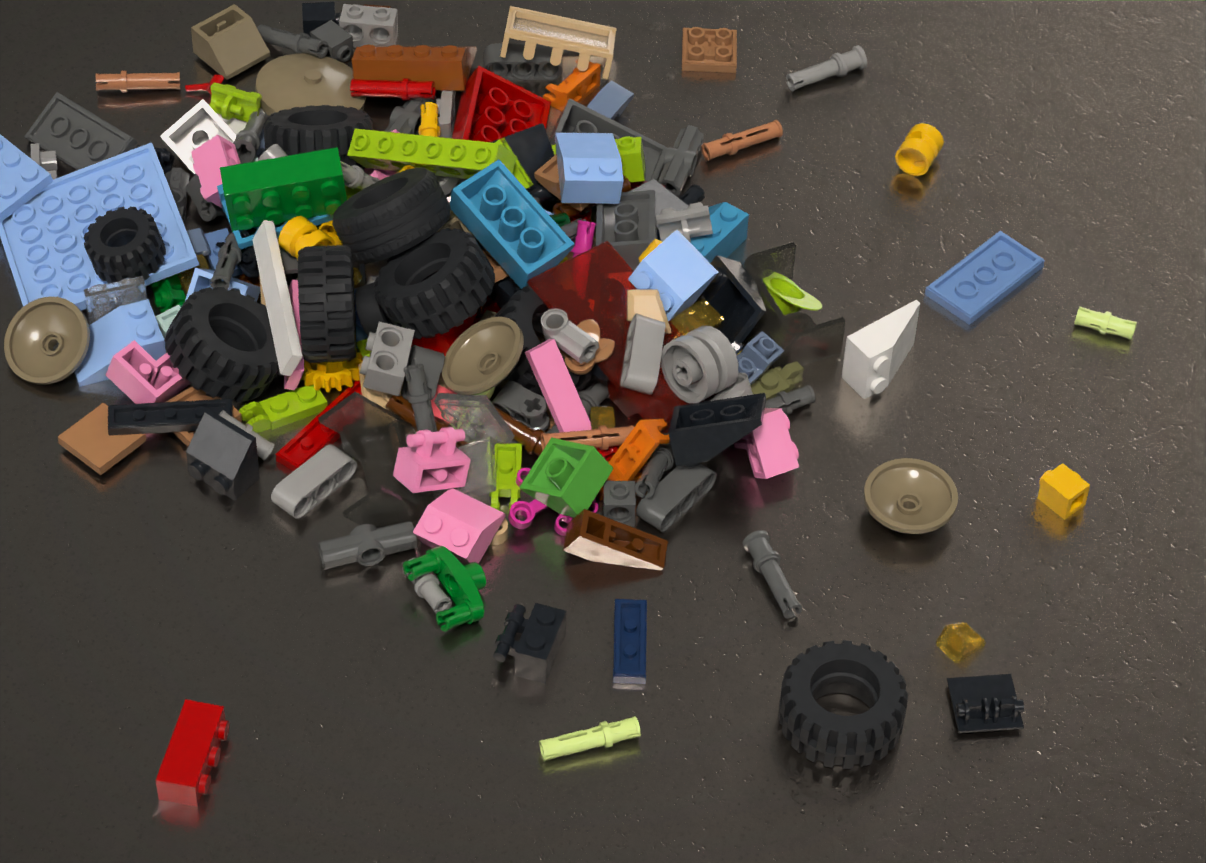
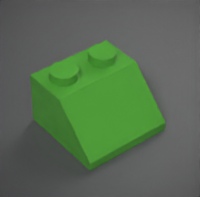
(567, 476)

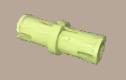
(1105, 323)

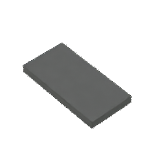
(77, 134)

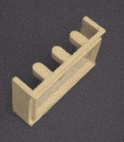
(560, 34)

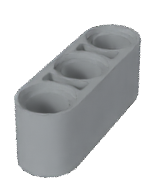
(643, 354)
(313, 481)

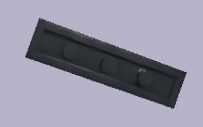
(162, 416)

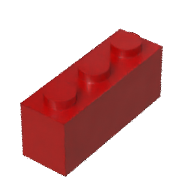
(192, 753)

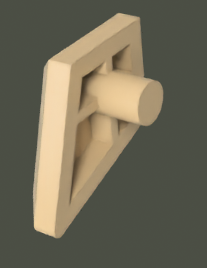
(646, 303)

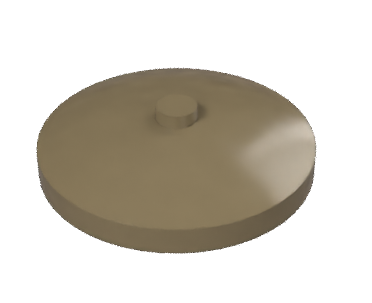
(305, 81)

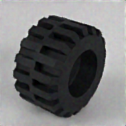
(124, 245)

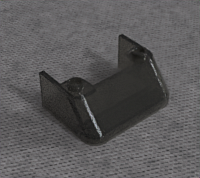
(795, 331)
(373, 438)

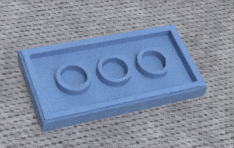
(984, 277)

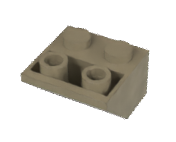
(229, 42)

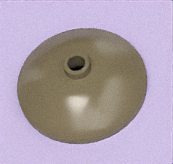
(36, 331)
(483, 356)
(910, 495)

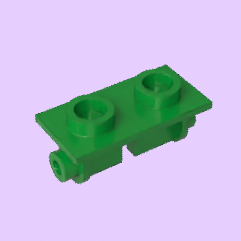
(168, 293)

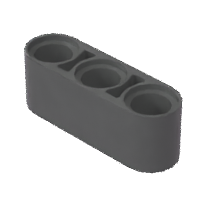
(516, 67)
(676, 495)

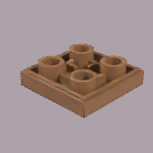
(709, 50)
(92, 444)

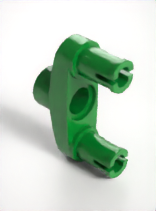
(458, 580)

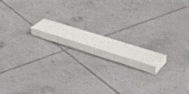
(277, 298)

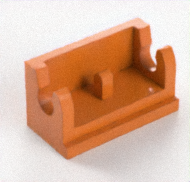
(575, 86)
(638, 448)

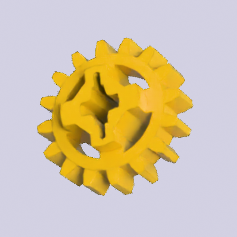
(332, 374)

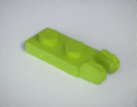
(283, 408)
(507, 464)

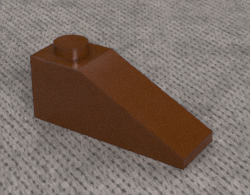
(613, 542)

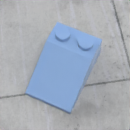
(589, 168)
(116, 331)

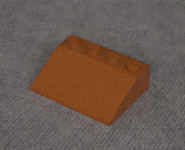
(444, 65)

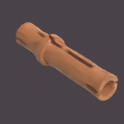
(137, 81)
(731, 143)
(601, 437)

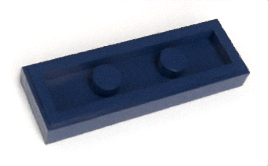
(630, 641)

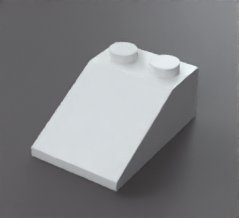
(194, 130)
(879, 349)

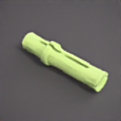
(603, 735)

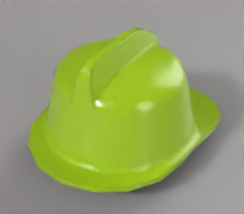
(788, 295)

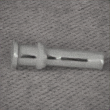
(837, 65)

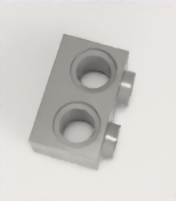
(370, 24)
(387, 358)

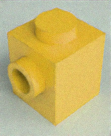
(1063, 491)

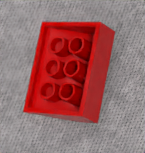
(496, 108)

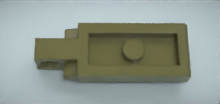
(778, 380)

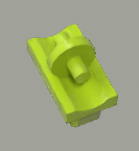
(234, 102)

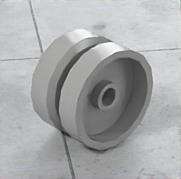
(699, 364)

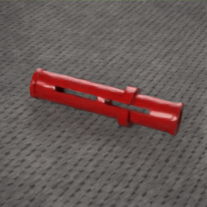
(400, 89)

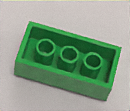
(283, 188)

